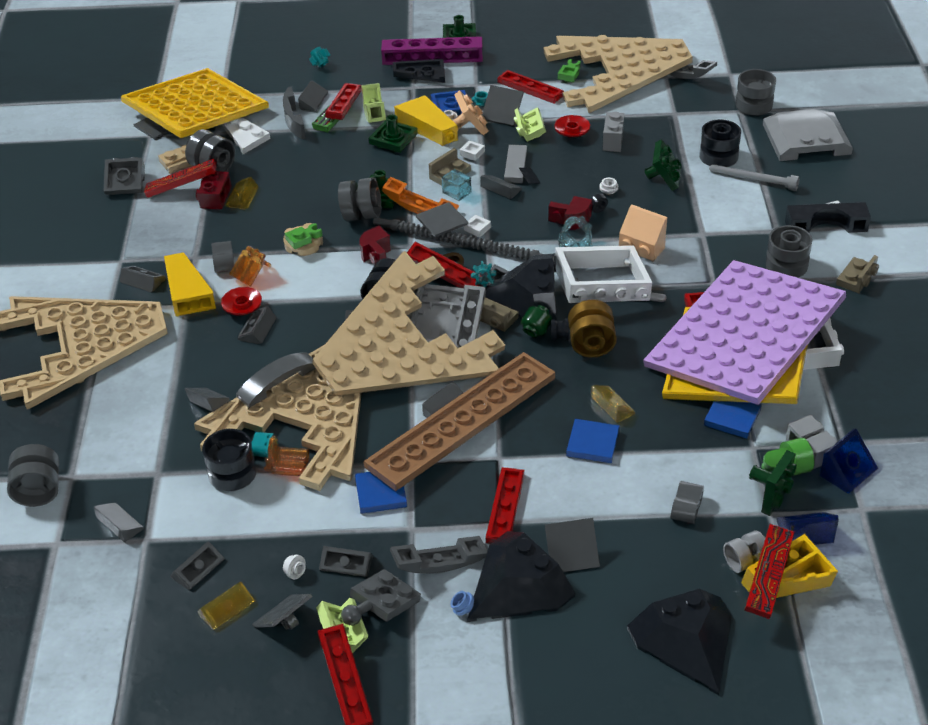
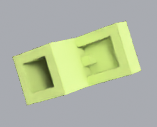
(373, 103)

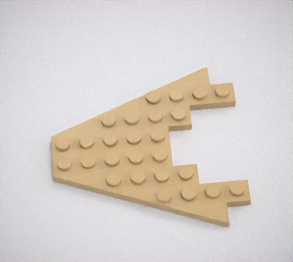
(627, 61)
(90, 338)
(384, 348)
(306, 404)

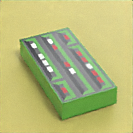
(324, 124)

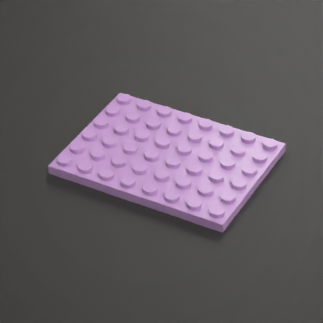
(745, 331)

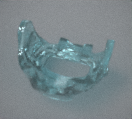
(567, 240)

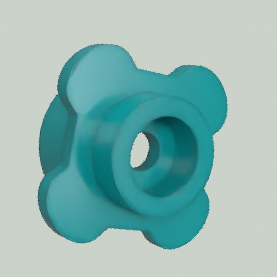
(480, 98)

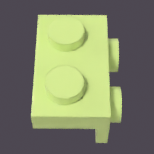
(530, 124)
(331, 615)

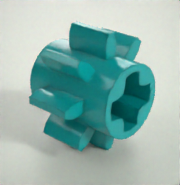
(319, 57)
(482, 269)

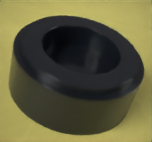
(599, 203)

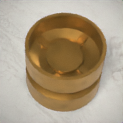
(592, 328)

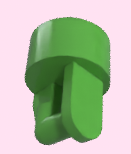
(804, 456)

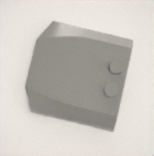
(806, 132)
(449, 312)

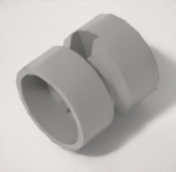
(744, 551)

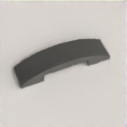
(694, 71)
(293, 122)
(272, 374)
(440, 559)

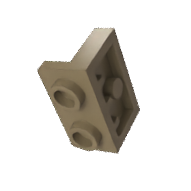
(445, 164)
(858, 274)
(498, 315)

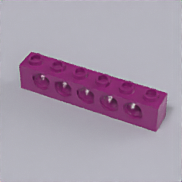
(449, 49)

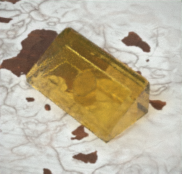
(242, 194)
(611, 402)
(226, 606)

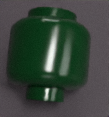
(536, 321)

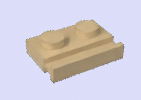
(174, 160)

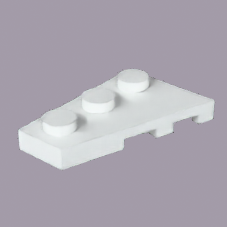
(246, 134)

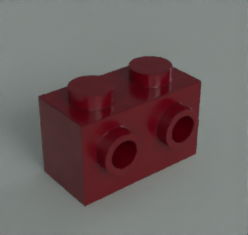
(214, 190)

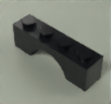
(849, 216)

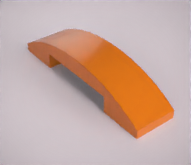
(409, 200)

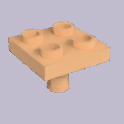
(470, 113)

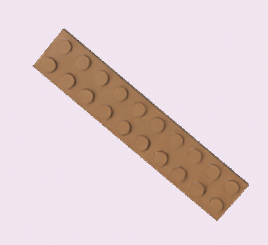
(458, 421)

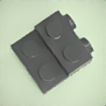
(124, 176)

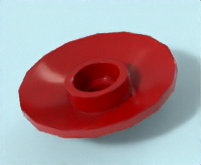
(572, 125)
(241, 301)

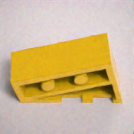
(803, 572)

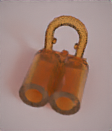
(249, 265)
(285, 459)

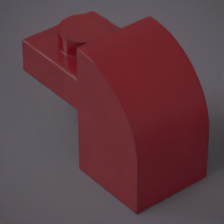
(578, 207)
(374, 245)

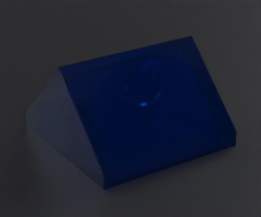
(848, 462)
(818, 527)

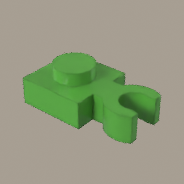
(569, 72)
(300, 237)

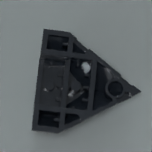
(527, 286)
(518, 580)
(686, 634)

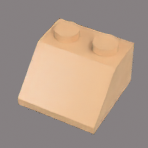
(644, 231)

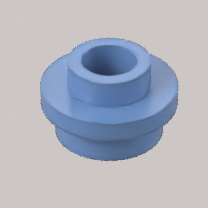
(462, 603)

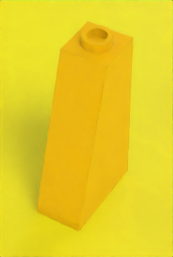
(428, 120)
(187, 286)

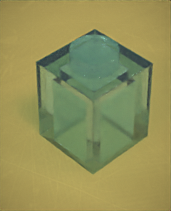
(456, 184)

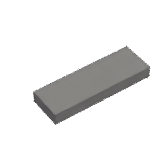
(515, 159)

